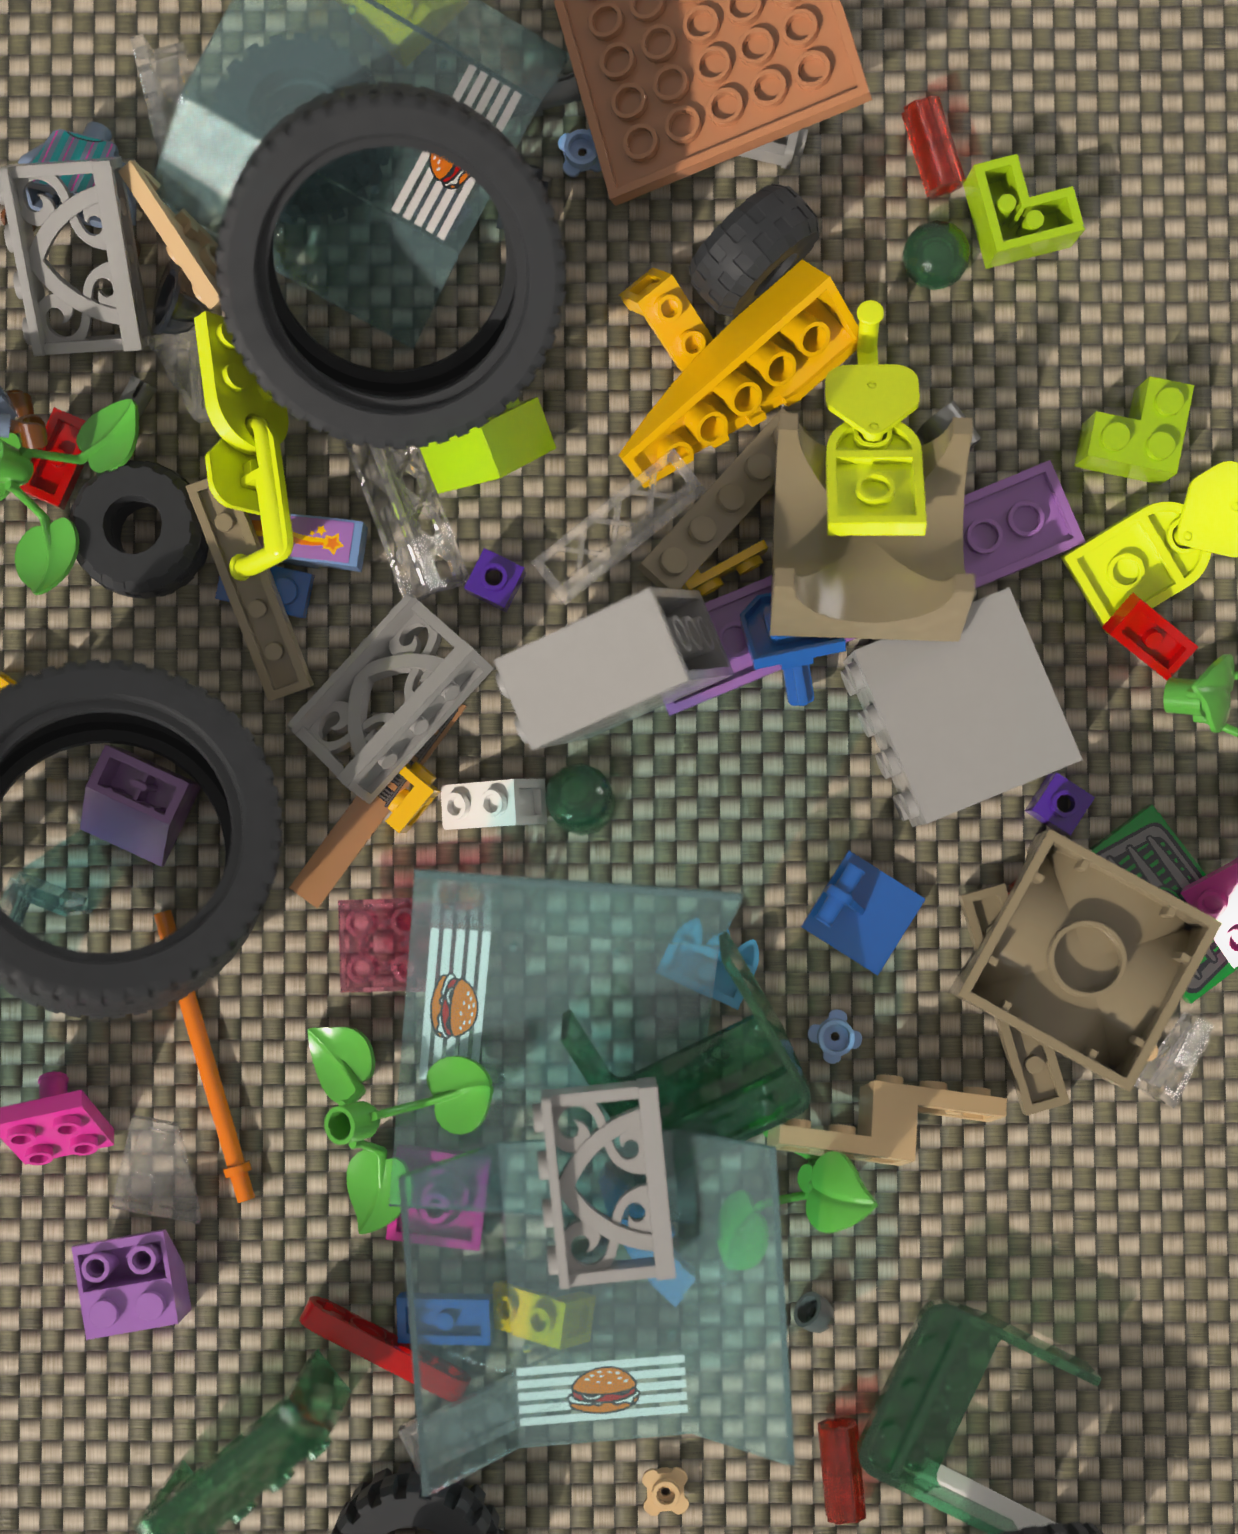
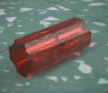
(933, 146)
(841, 1470)

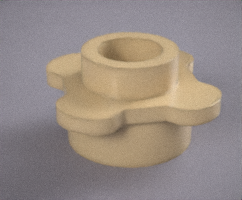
(661, 1478)

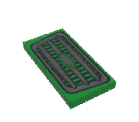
(1155, 854)

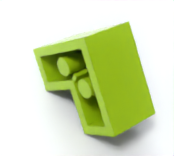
(1013, 224)
(1144, 444)
(492, 450)

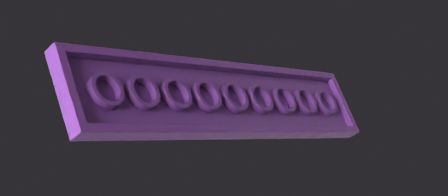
(1003, 533)

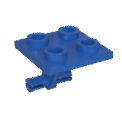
(863, 912)

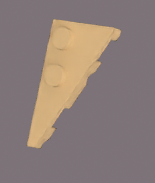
(185, 238)

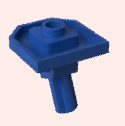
(789, 652)

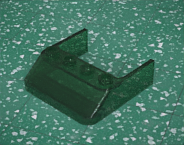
(722, 1084)
(929, 1398)
(253, 1460)

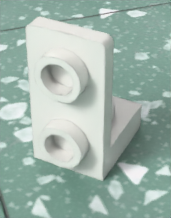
(493, 804)

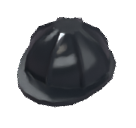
(175, 302)

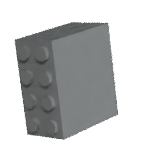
(612, 667)
(960, 714)

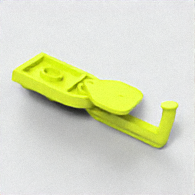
(873, 456)
(247, 461)
(1142, 551)

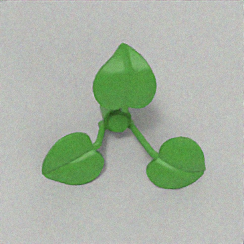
(50, 550)
(1205, 697)
(345, 1061)
(831, 1191)

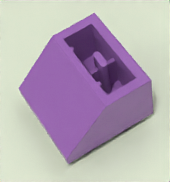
(136, 804)
(130, 1284)

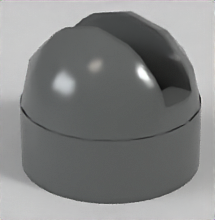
(805, 1308)

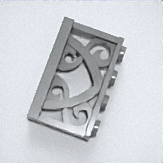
(109, 203)
(345, 697)
(647, 1233)

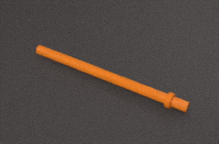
(237, 1167)

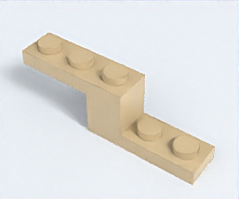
(888, 1120)

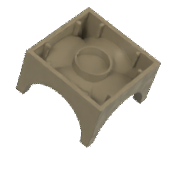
(868, 582)
(1087, 959)

